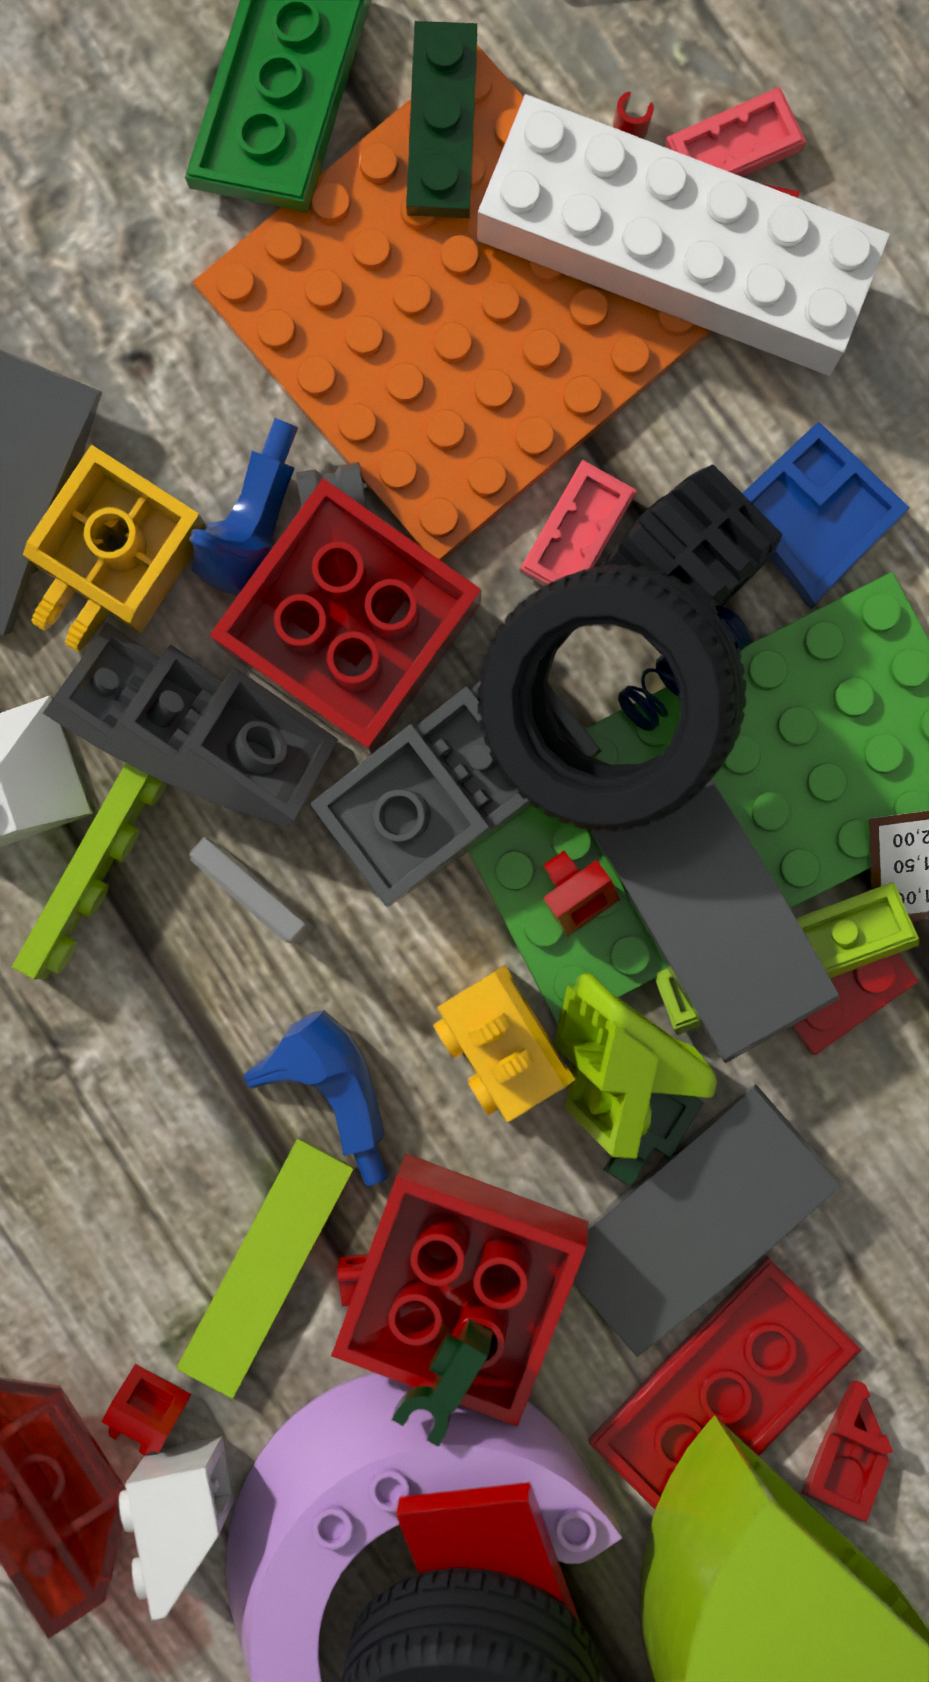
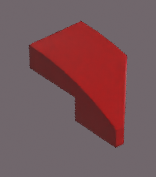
(850, 1458)

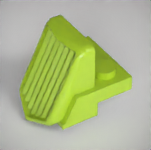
(618, 1065)

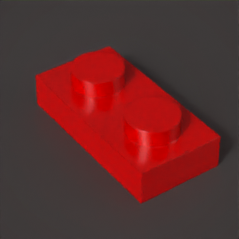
(861, 995)

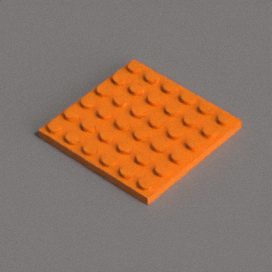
(430, 350)

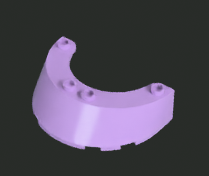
(335, 1486)

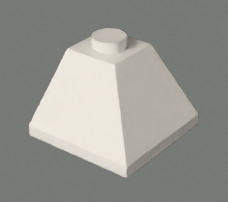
(36, 774)

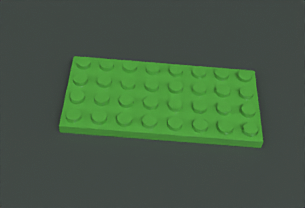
(823, 746)

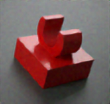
(578, 894)
(145, 1409)

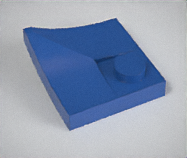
(825, 509)

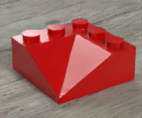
(347, 616)
(458, 1254)

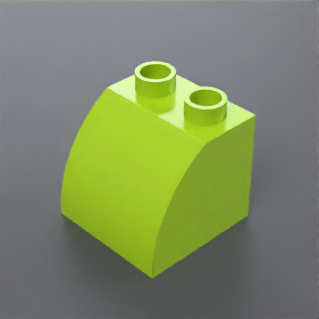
(763, 1586)

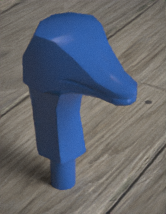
(235, 547)
(326, 1057)

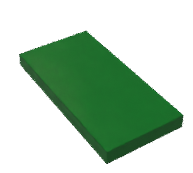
(276, 100)

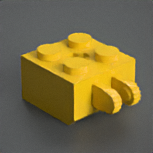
(72, 548)
(504, 1045)

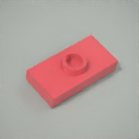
(743, 136)
(579, 525)

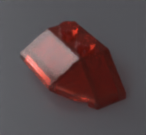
(55, 1505)

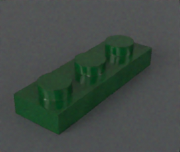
(442, 119)

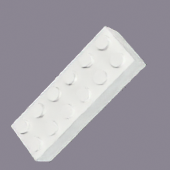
(679, 235)

